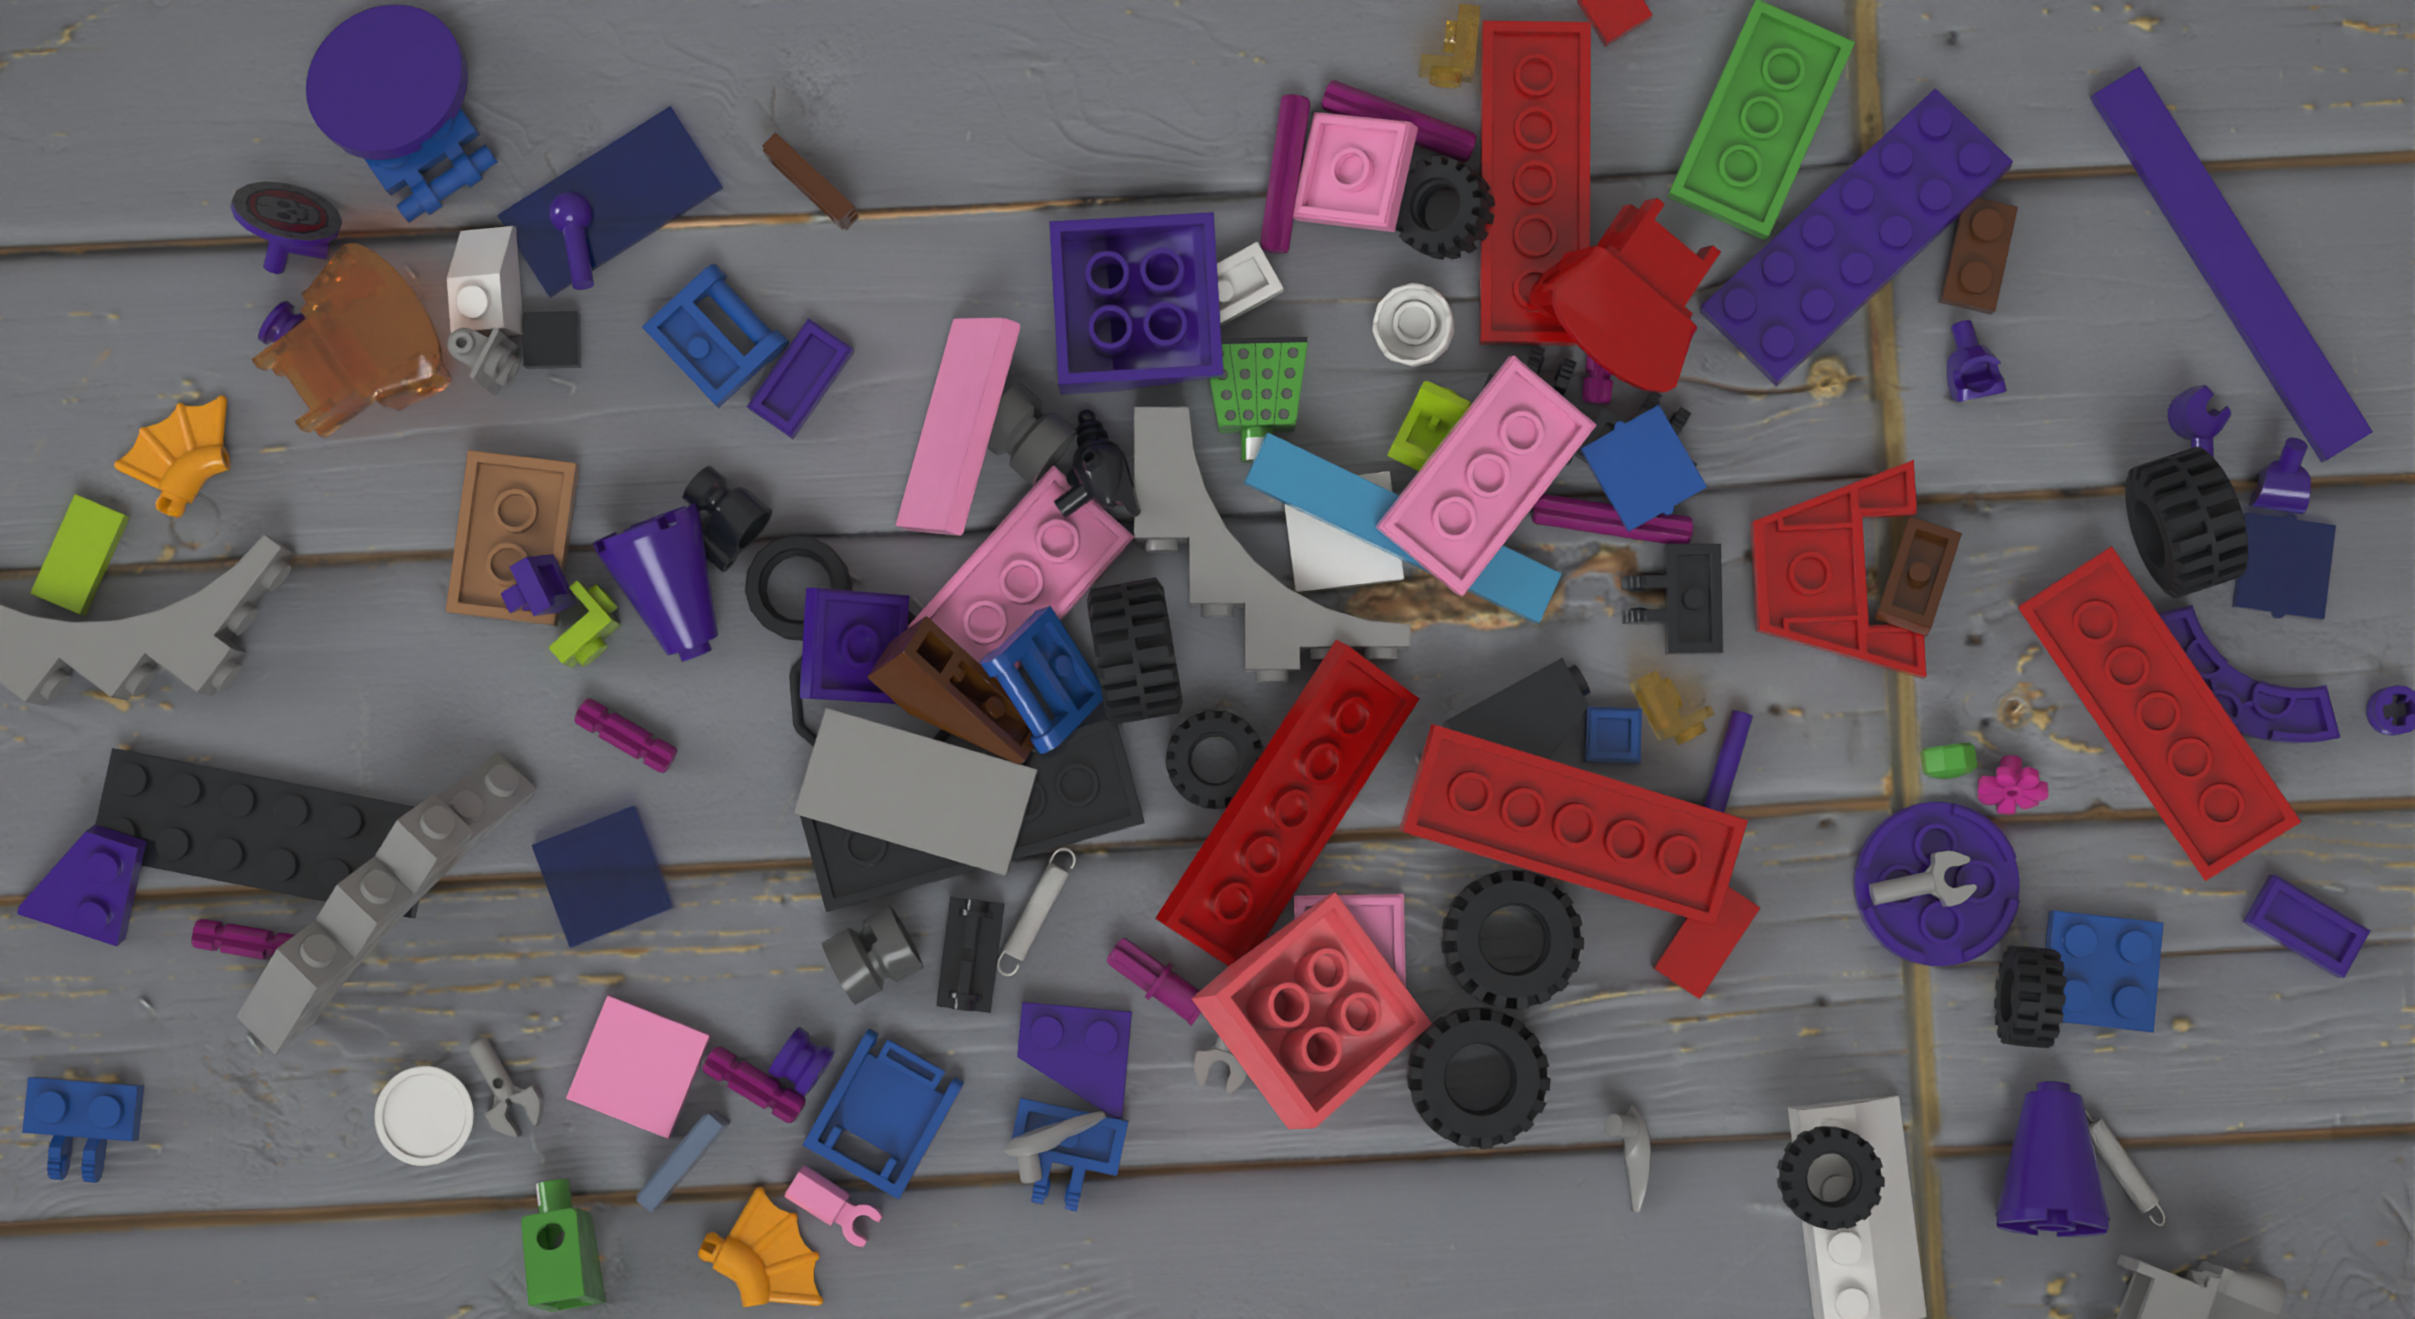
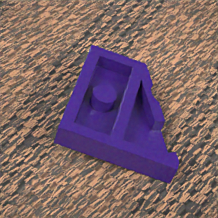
(91, 886)
(1079, 1050)

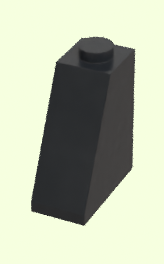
(1530, 713)

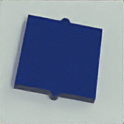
(2286, 567)

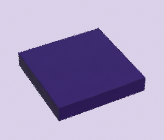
(844, 641)

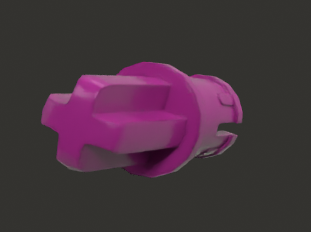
(1155, 979)

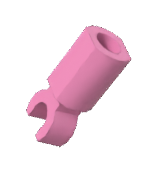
(830, 1203)

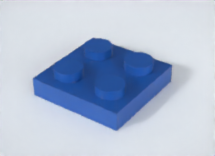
(2108, 968)

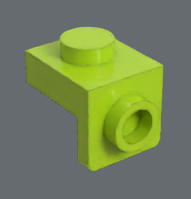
(1427, 424)
(586, 637)

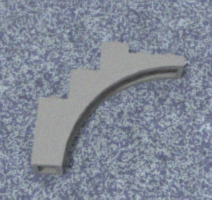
(1221, 571)
(120, 655)
(376, 896)

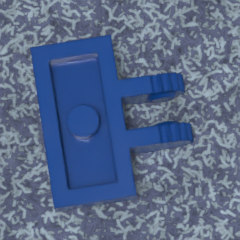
(81, 1110)
(1093, 1149)

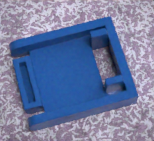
(888, 1104)

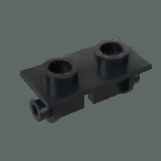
(970, 955)

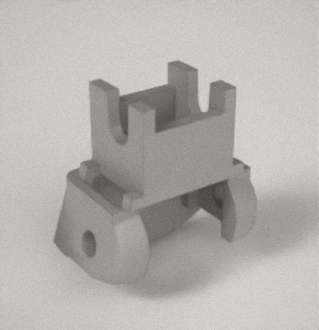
(2204, 1293)

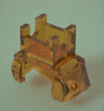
(359, 343)

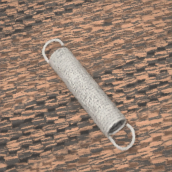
(1035, 911)
(2123, 1168)

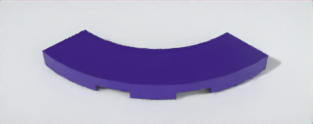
(2255, 706)

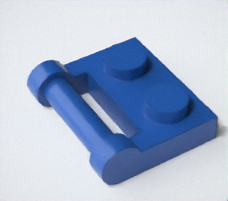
(702, 348)
(1056, 671)

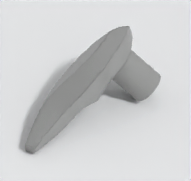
(1043, 1139)
(1636, 1151)

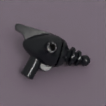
(1097, 472)

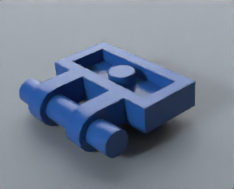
(408, 170)

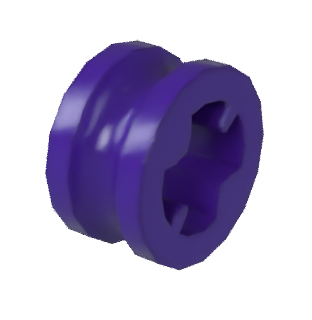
(279, 322)
(2384, 697)

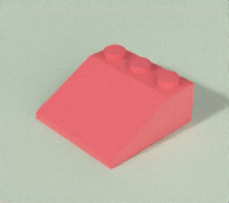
(1312, 1013)

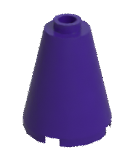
(666, 578)
(2053, 1169)

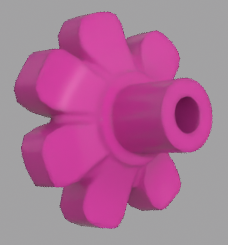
(2012, 787)

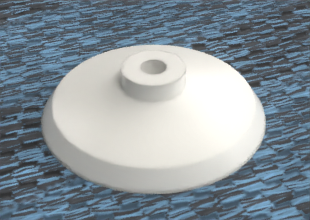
(424, 1115)

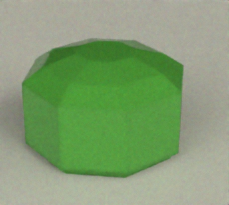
(1948, 760)

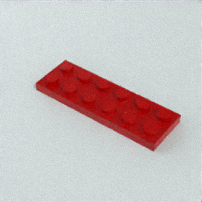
(1536, 169)
(2159, 713)
(1288, 806)
(1573, 825)

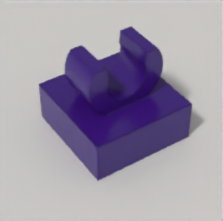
(538, 587)

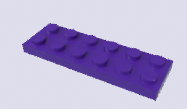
(1855, 237)

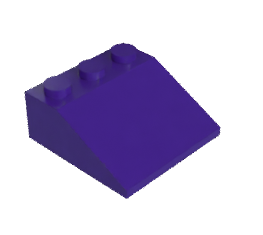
(1135, 302)

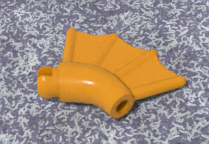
(180, 454)
(764, 1256)

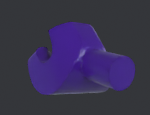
(1972, 367)
(2191, 420)
(2284, 482)

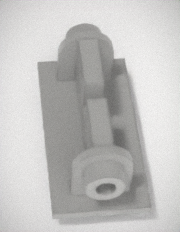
(490, 359)

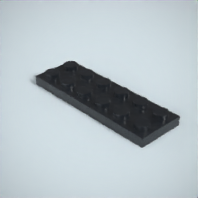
(1077, 796)
(243, 825)

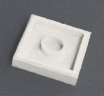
(1332, 559)

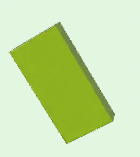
(80, 555)

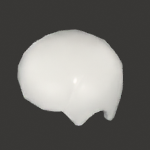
(1413, 324)

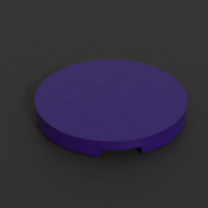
(386, 81)
(1920, 926)

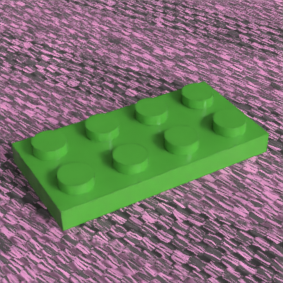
(1761, 119)

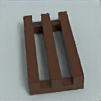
(810, 182)

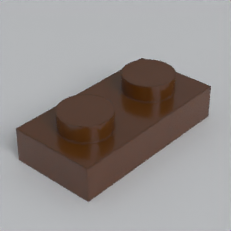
(1978, 256)
(1918, 576)

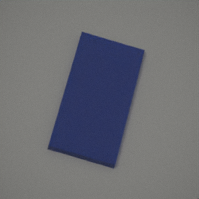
(632, 191)

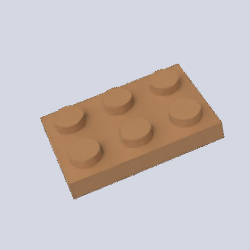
(508, 513)

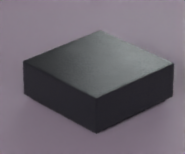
(551, 340)

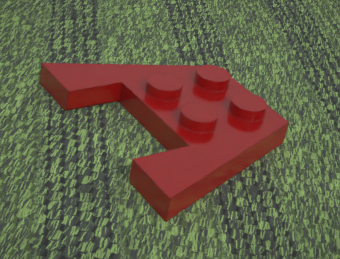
(1814, 573)

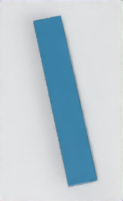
(1359, 505)

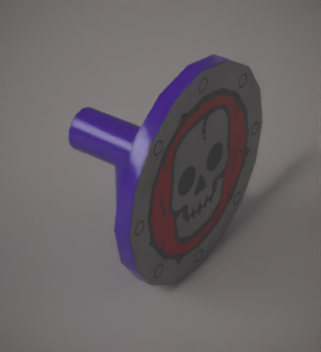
(288, 218)

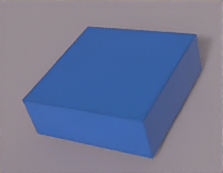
(1613, 735)

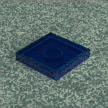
(603, 876)

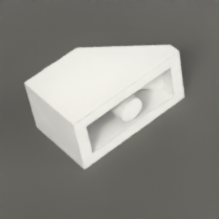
(486, 282)

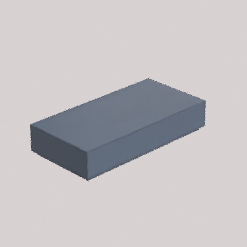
(682, 1160)

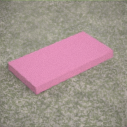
(958, 425)
(1486, 475)
(1027, 565)

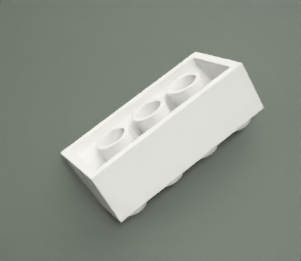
(1876, 1264)

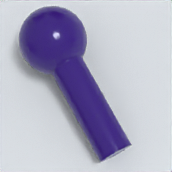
(571, 215)

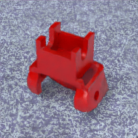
(1629, 298)

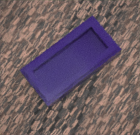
(800, 378)
(2306, 926)

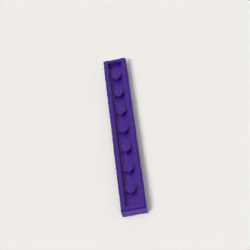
(2231, 264)

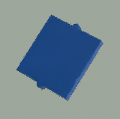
(1643, 468)

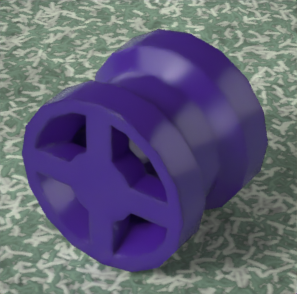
(801, 1061)

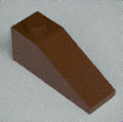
(951, 690)

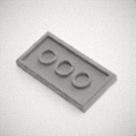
(916, 791)

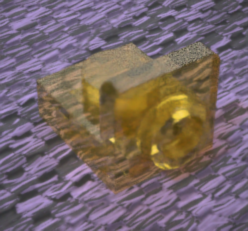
(1460, 40)
(1660, 704)

